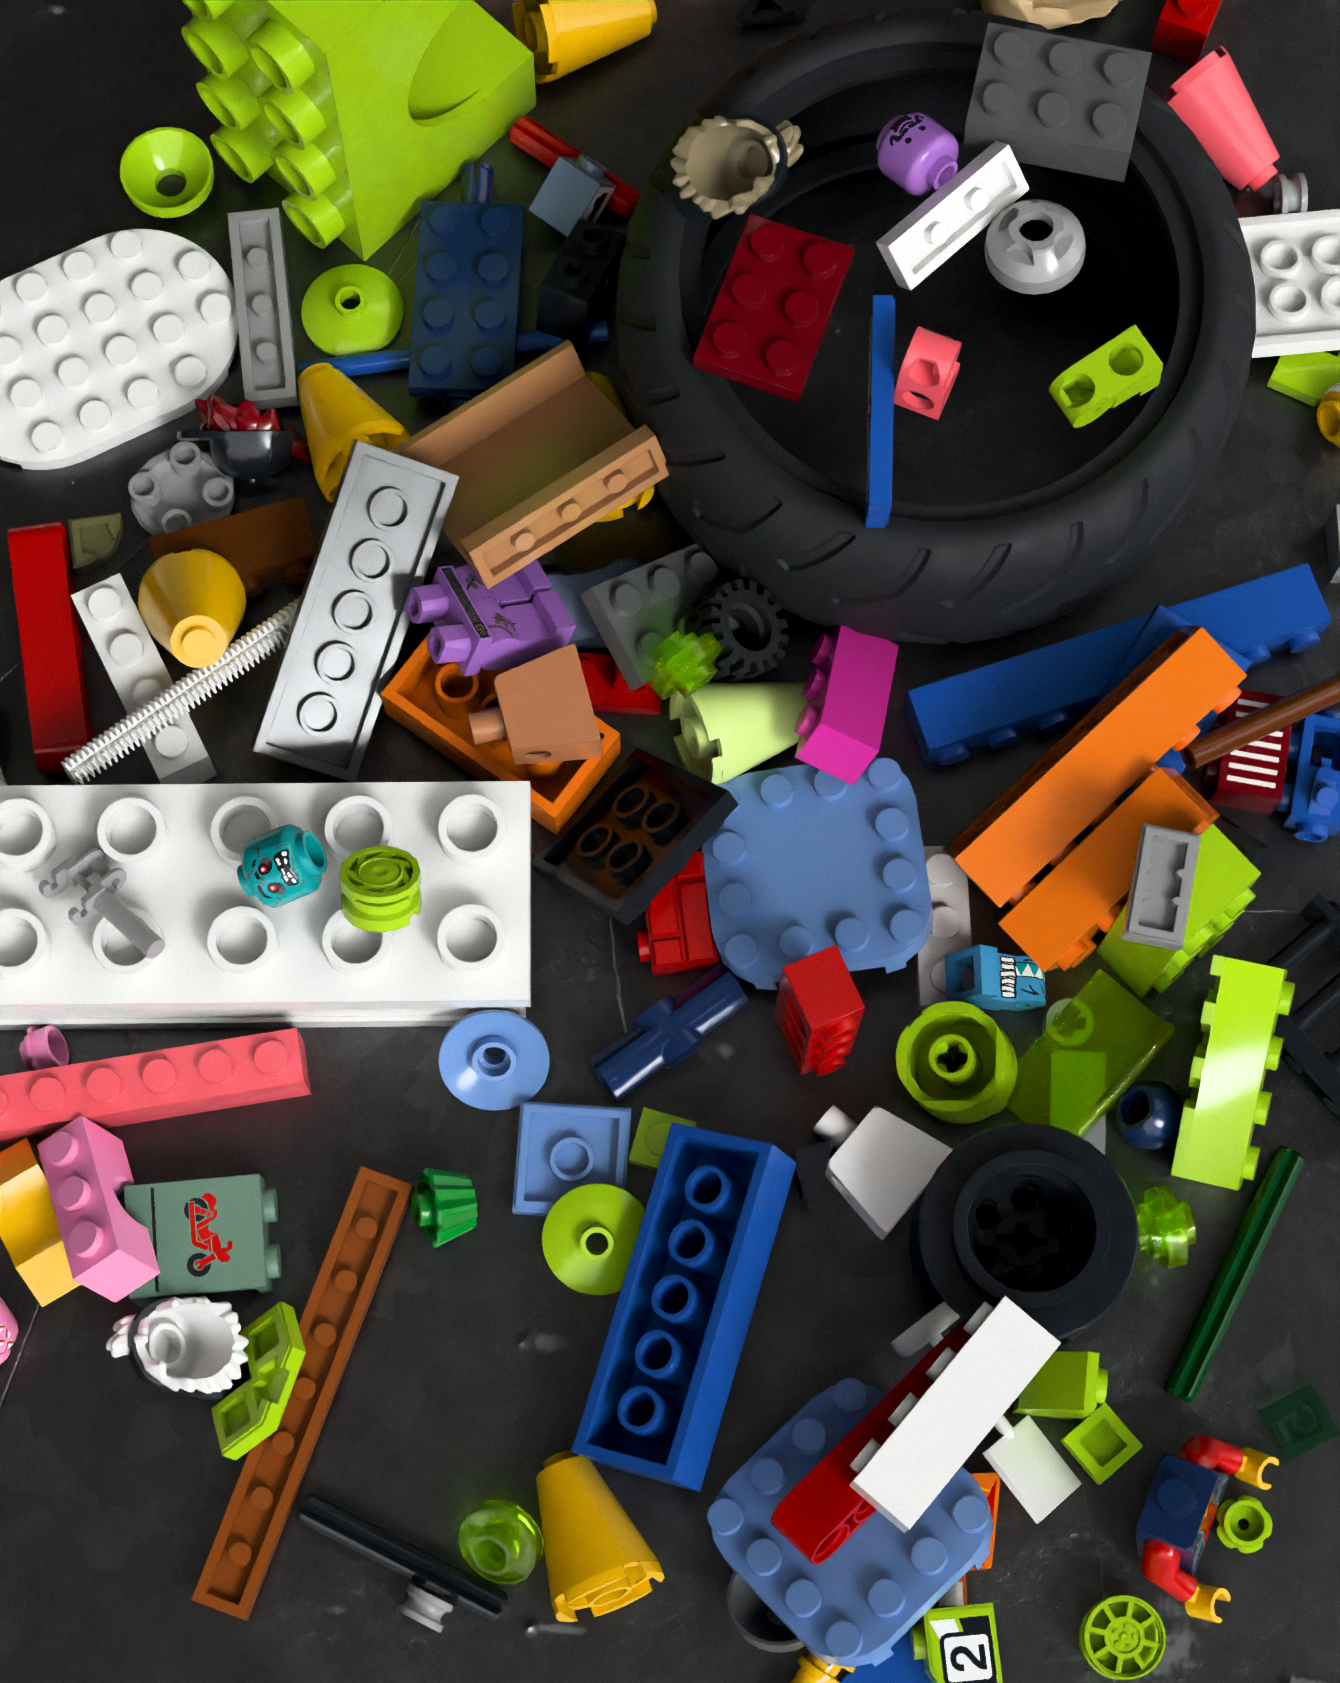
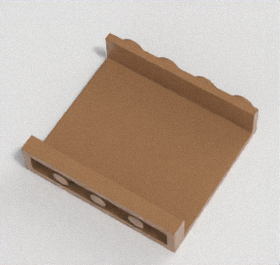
(535, 463)

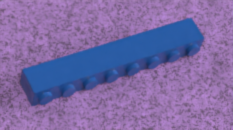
(1067, 677)

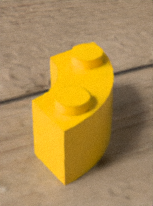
(30, 1224)

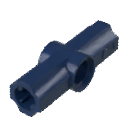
(668, 1032)

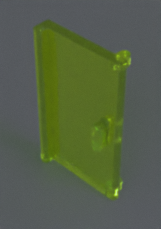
(1094, 1064)

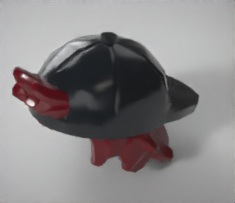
(244, 440)

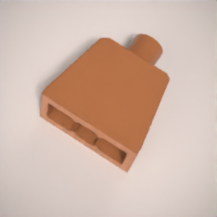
(542, 711)

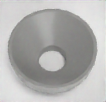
(1029, 264)

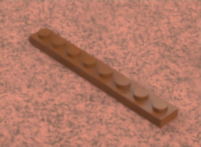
(329, 1334)

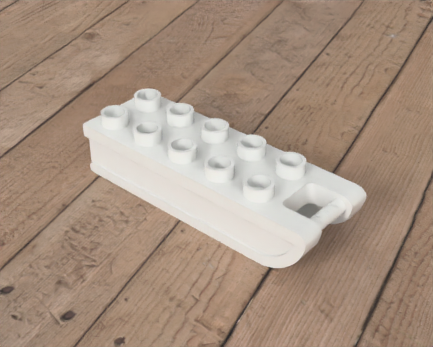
(229, 953)

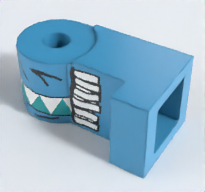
(999, 980)

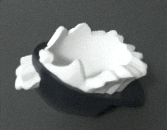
(184, 1346)

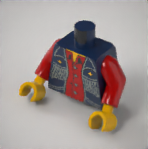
(1182, 1514)

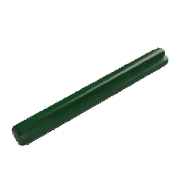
(1234, 1274)

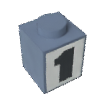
(573, 192)

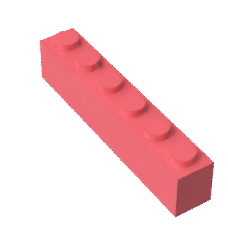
(154, 1085)

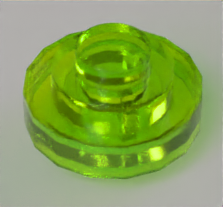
(684, 664)
(1165, 1227)
(500, 1542)

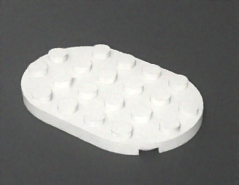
(109, 344)

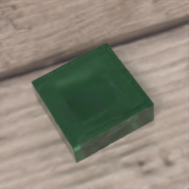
(1299, 1422)

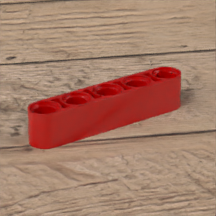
(50, 642)
(822, 1506)

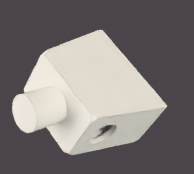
(879, 1164)

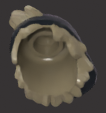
(731, 165)

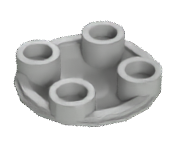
(180, 490)

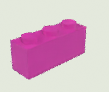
(845, 702)

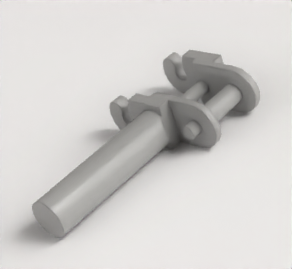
(101, 899)

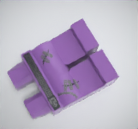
(490, 626)

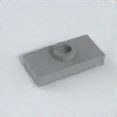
(1161, 887)

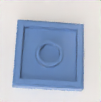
(566, 1149)

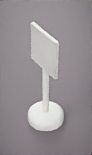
(1023, 1453)

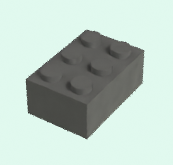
(1057, 100)

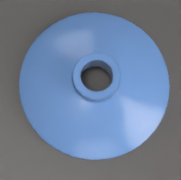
(494, 1080)

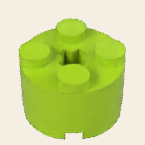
(935, 1041)

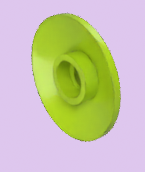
(358, 330)
(577, 1215)

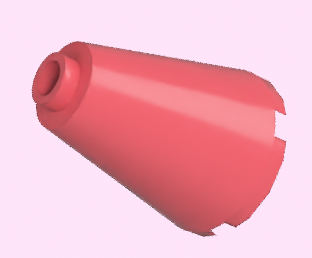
(1225, 120)

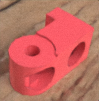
(927, 370)

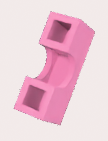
(100, 1239)

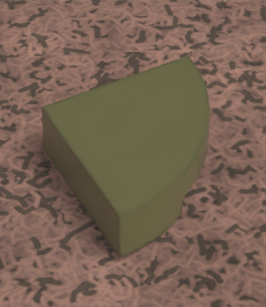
(94, 540)

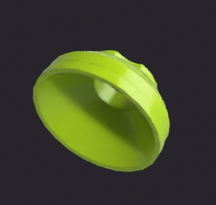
(161, 154)

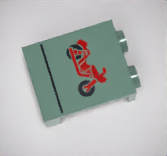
(207, 1235)

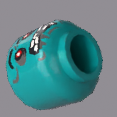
(282, 865)

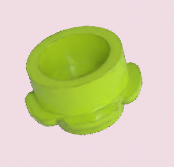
(1258, 1521)

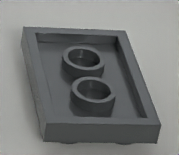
(650, 605)

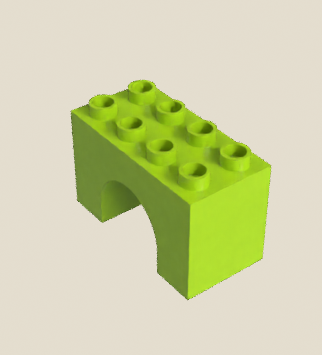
(357, 102)

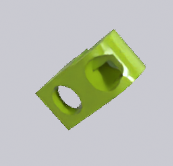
(1107, 377)

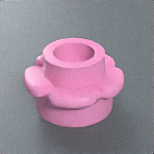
(44, 1048)

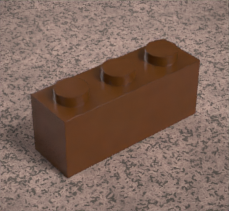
(262, 544)

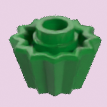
(444, 1205)

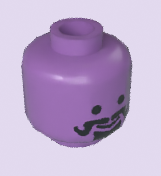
(917, 153)

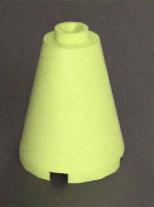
(735, 726)

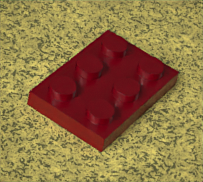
(773, 307)

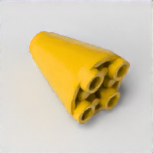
(334, 416)

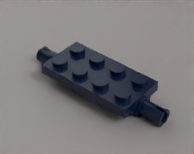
(466, 293)

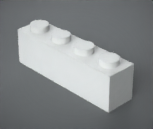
(139, 676)
(953, 1414)

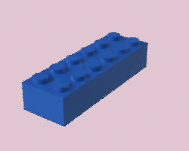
(685, 1306)

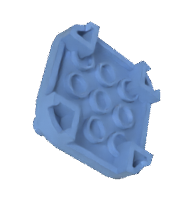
(818, 868)
(880, 1577)

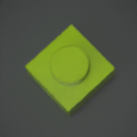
(652, 1137)
(1101, 1443)

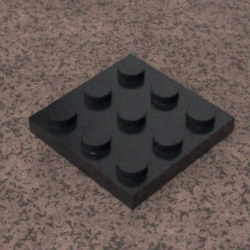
(634, 835)

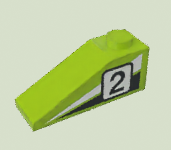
(958, 1644)

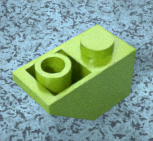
(1064, 1387)

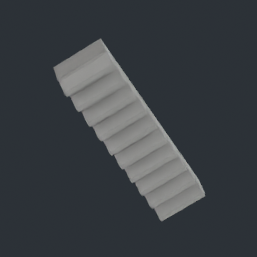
(263, 308)

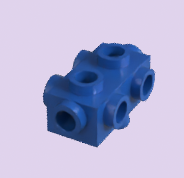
(1313, 788)

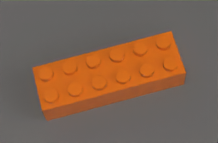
(1095, 764)

